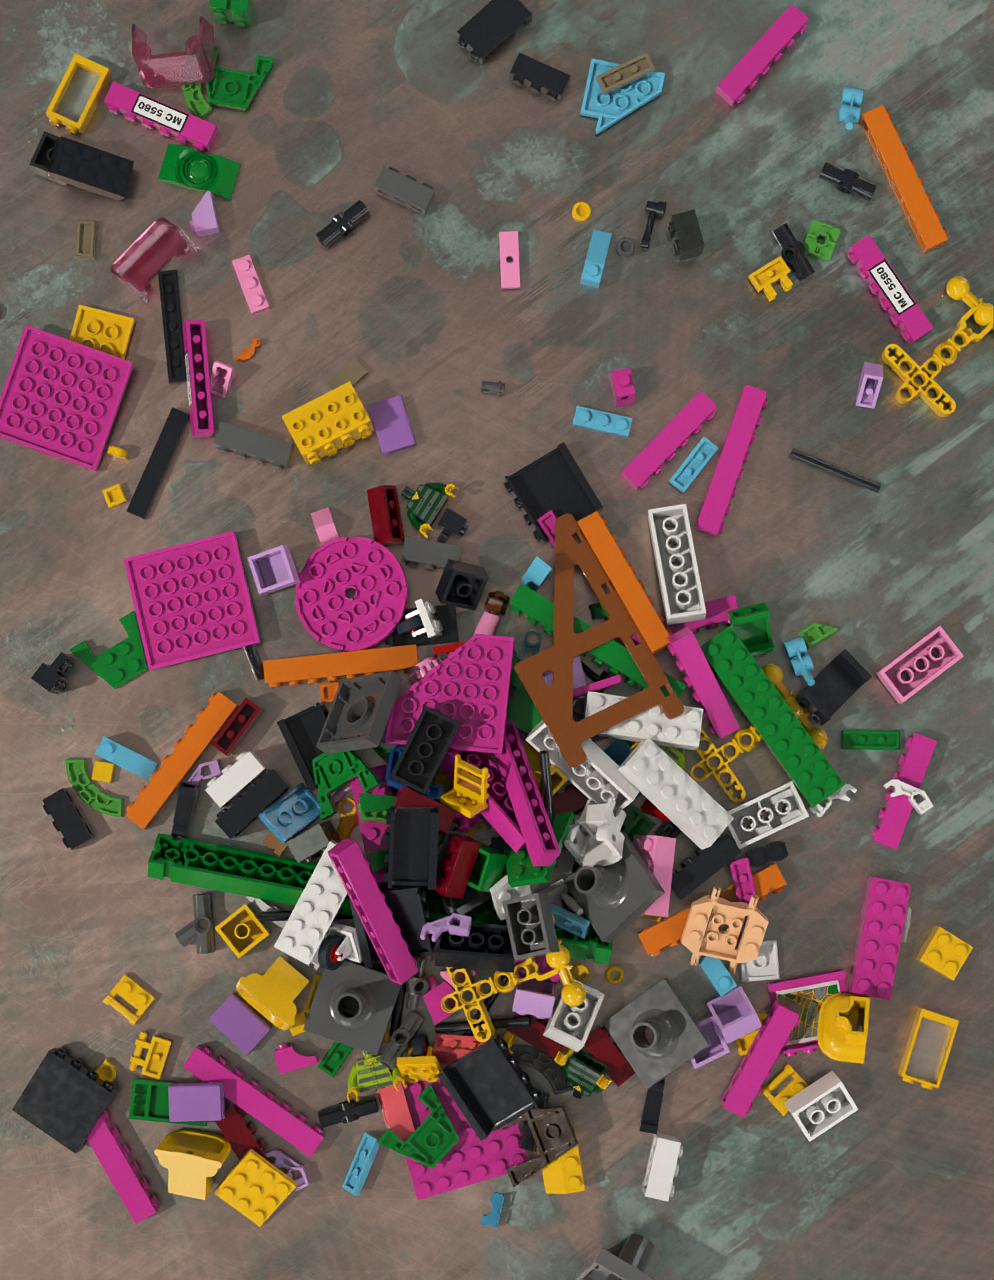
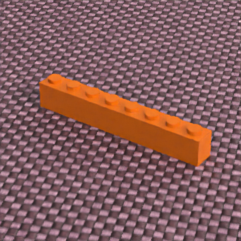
(903, 178)
(624, 581)
(339, 665)
(181, 761)
(671, 928)

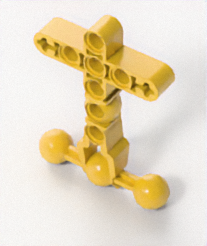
(983, 314)
(818, 735)
(572, 993)

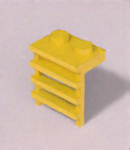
(465, 797)

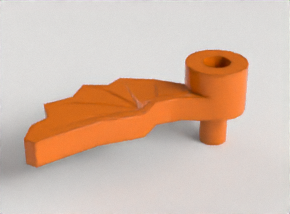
(248, 352)

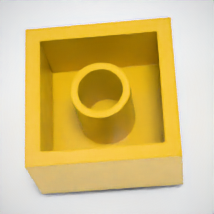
(242, 930)
(944, 952)

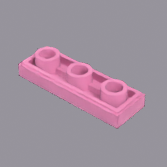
(509, 250)

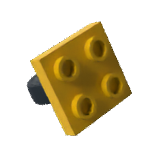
(420, 1063)

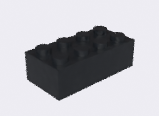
(90, 168)
(426, 750)
(247, 807)
(702, 866)
(484, 949)

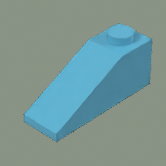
(595, 258)
(536, 574)
(126, 758)
(717, 974)

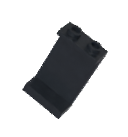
(492, 27)
(448, 619)
(833, 687)

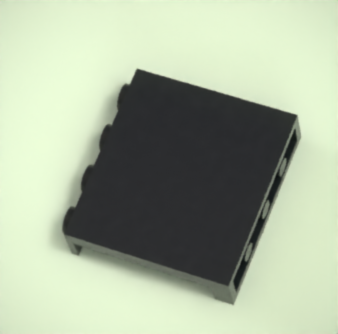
(552, 484)
(409, 913)
(489, 1086)
(64, 1099)

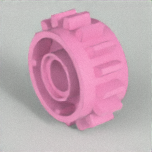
(423, 668)

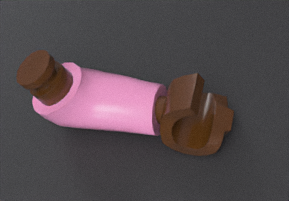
(489, 621)

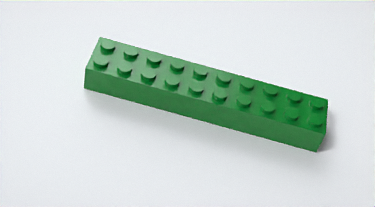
(611, 654)
(771, 717)

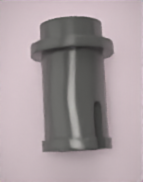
(493, 387)

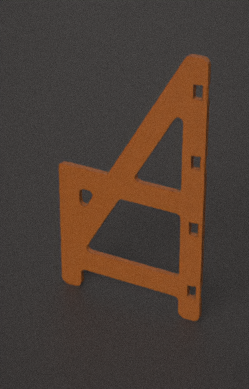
(556, 701)

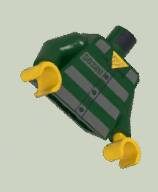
(426, 504)
(583, 1073)

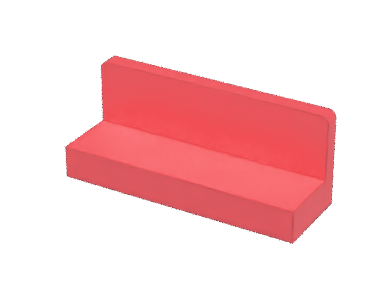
(452, 1047)
(396, 1111)

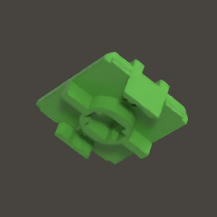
(824, 230)

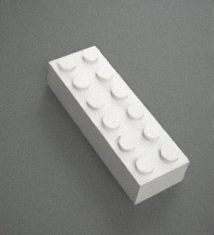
(676, 564)
(653, 724)
(595, 778)
(675, 794)
(313, 911)

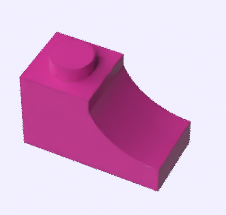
(290, 1059)

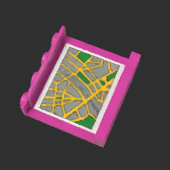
(806, 996)

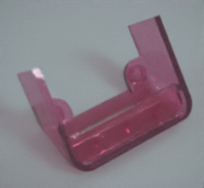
(178, 68)
(149, 255)

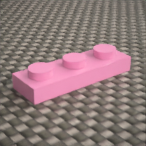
(250, 284)

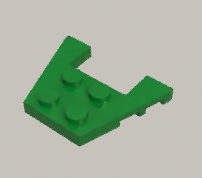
(236, 88)
(122, 660)
(335, 771)
(430, 1139)

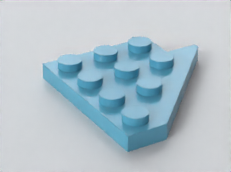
(620, 102)

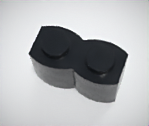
(770, 852)

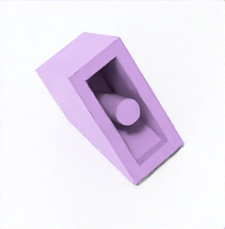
(205, 217)
(869, 385)

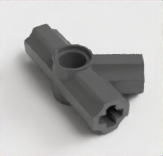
(194, 931)

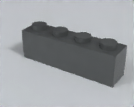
(254, 445)

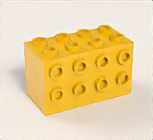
(328, 423)

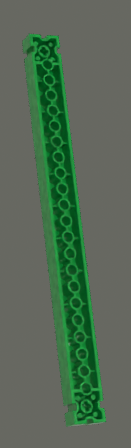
(285, 880)

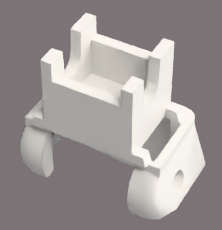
(604, 842)

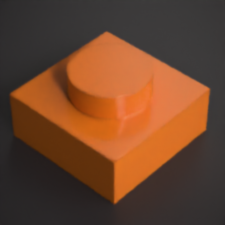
(328, 691)

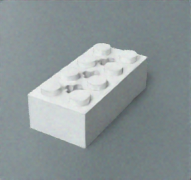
(775, 819)

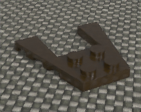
(552, 1136)

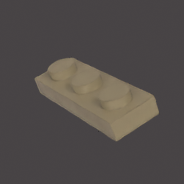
(625, 73)

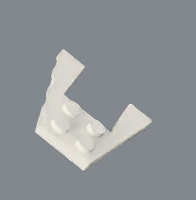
(502, 891)

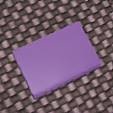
(392, 425)
(240, 1023)
(196, 1102)

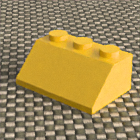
(564, 1173)

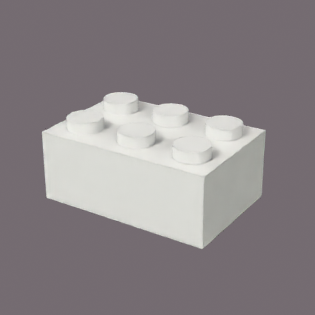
(235, 778)
(572, 1024)
(821, 1105)
(662, 1167)

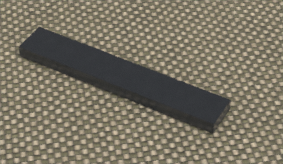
(172, 325)
(158, 463)

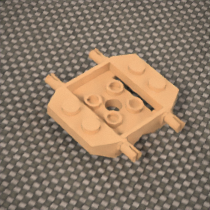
(704, 937)

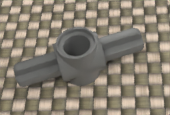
(416, 984)

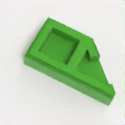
(815, 633)

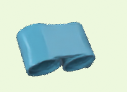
(850, 105)
(528, 647)
(799, 661)

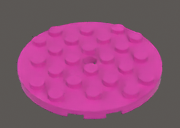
(378, 599)

